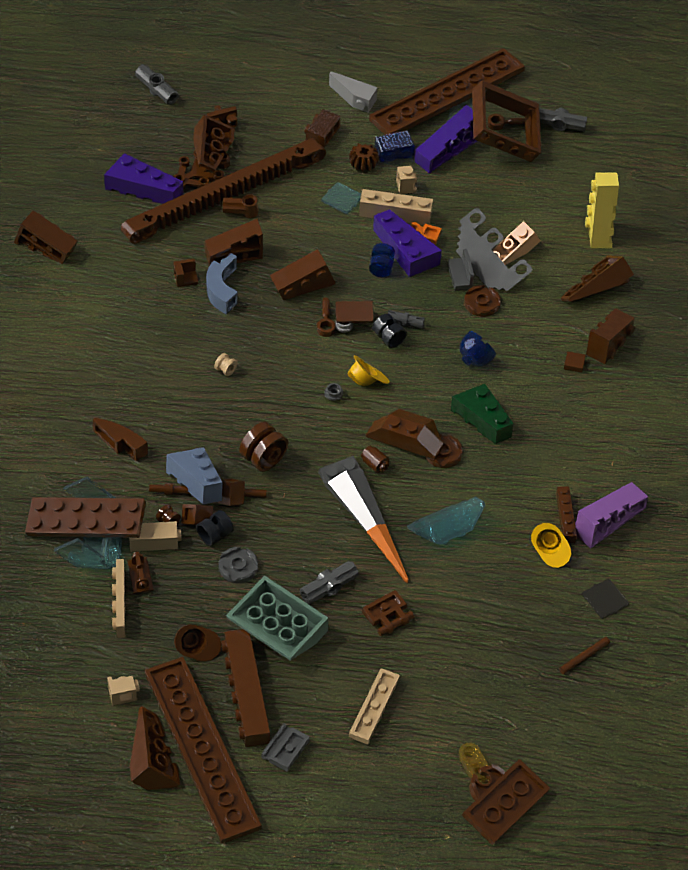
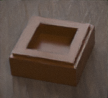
(574, 361)

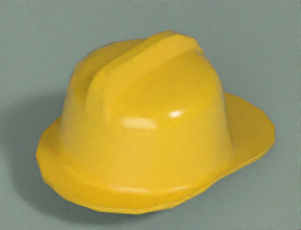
(365, 374)
(551, 544)

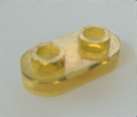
(473, 763)

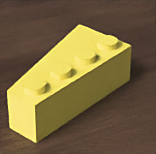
(602, 209)

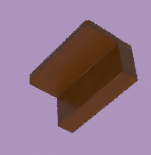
(354, 312)

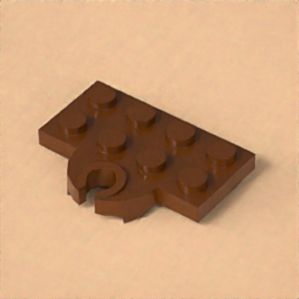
(502, 799)

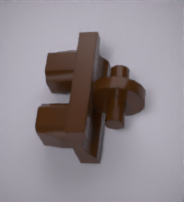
(225, 115)

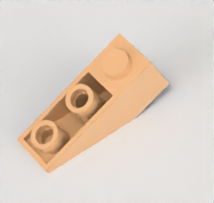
(516, 244)

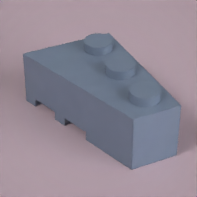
(197, 473)

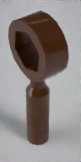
(497, 117)
(323, 322)

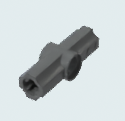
(156, 84)
(562, 119)
(329, 582)

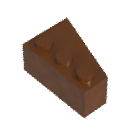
(45, 237)
(242, 241)
(303, 276)
(610, 336)

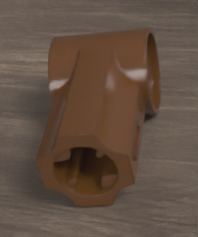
(247, 206)

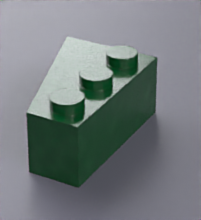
(484, 412)

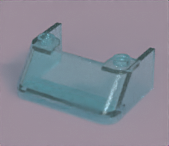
(92, 551)

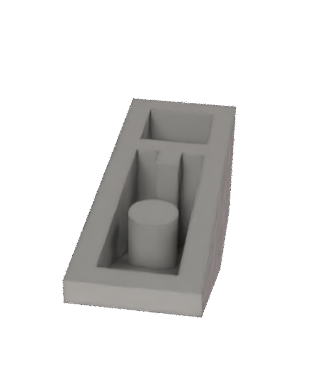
(356, 93)

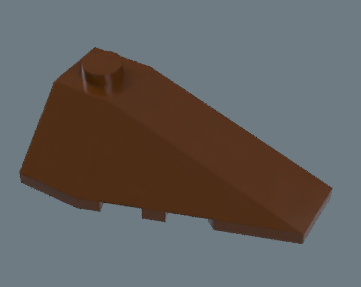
(211, 141)

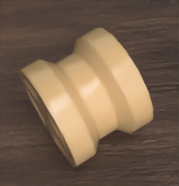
(225, 364)

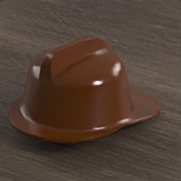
(197, 642)

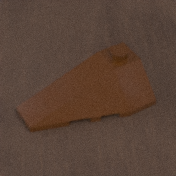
(605, 275)
(150, 756)

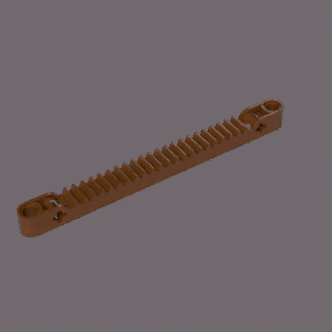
(138, 229)

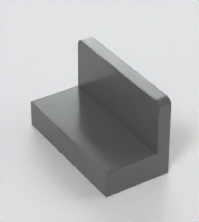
(461, 272)

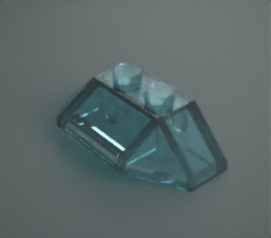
(449, 522)

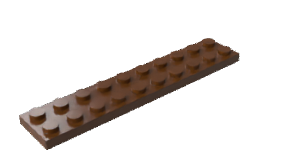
(445, 93)
(203, 750)

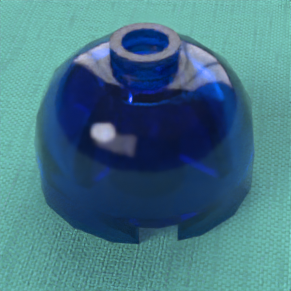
(475, 350)

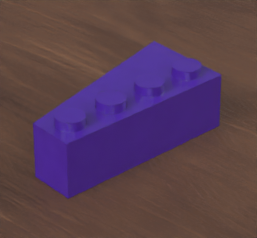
(142, 180)
(411, 248)

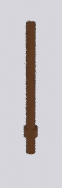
(169, 489)

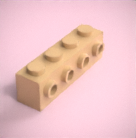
(406, 207)

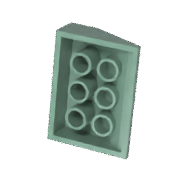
(279, 619)

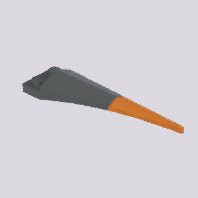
(352, 490)

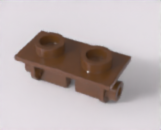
(140, 573)

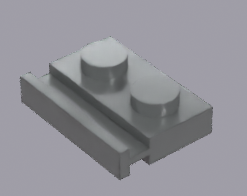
(285, 747)

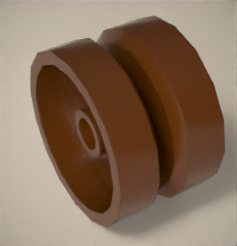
(263, 446)

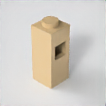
(156, 537)

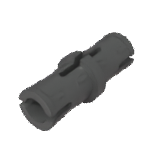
(407, 319)

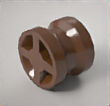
(167, 514)

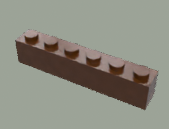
(246, 687)

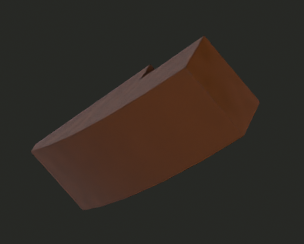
(120, 438)

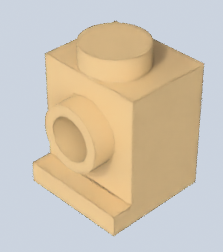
(406, 180)
(123, 689)

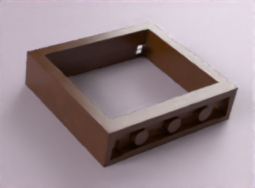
(511, 102)

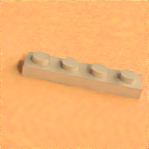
(119, 591)
(374, 706)

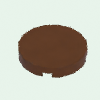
(482, 301)
(449, 454)

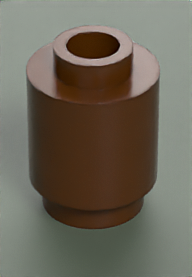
(375, 459)

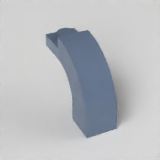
(219, 294)

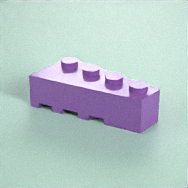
(609, 514)

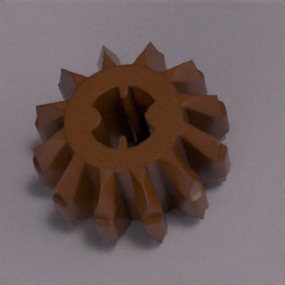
(363, 157)

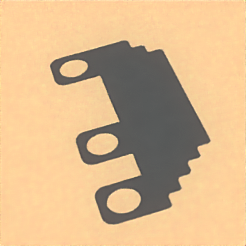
(483, 259)

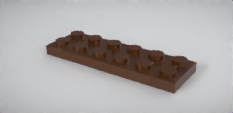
(86, 517)

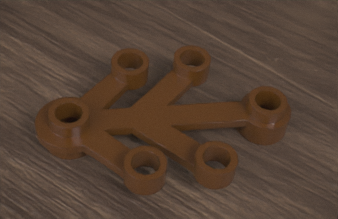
(199, 172)

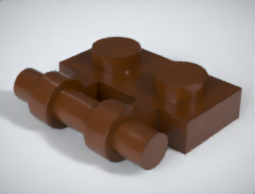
(386, 607)

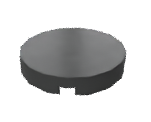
(238, 565)

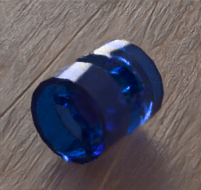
(382, 260)

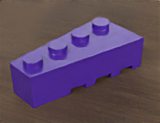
(447, 141)

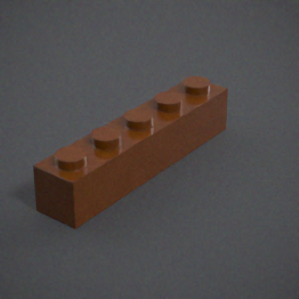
(566, 513)

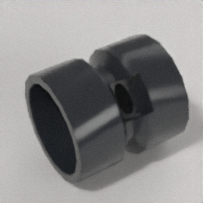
(389, 330)
(215, 527)

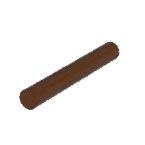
(584, 655)

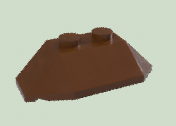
(407, 432)

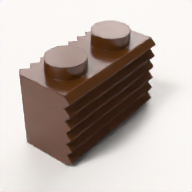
(323, 127)

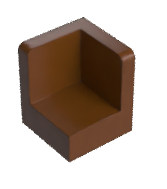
(185, 272)
(232, 492)
(194, 514)

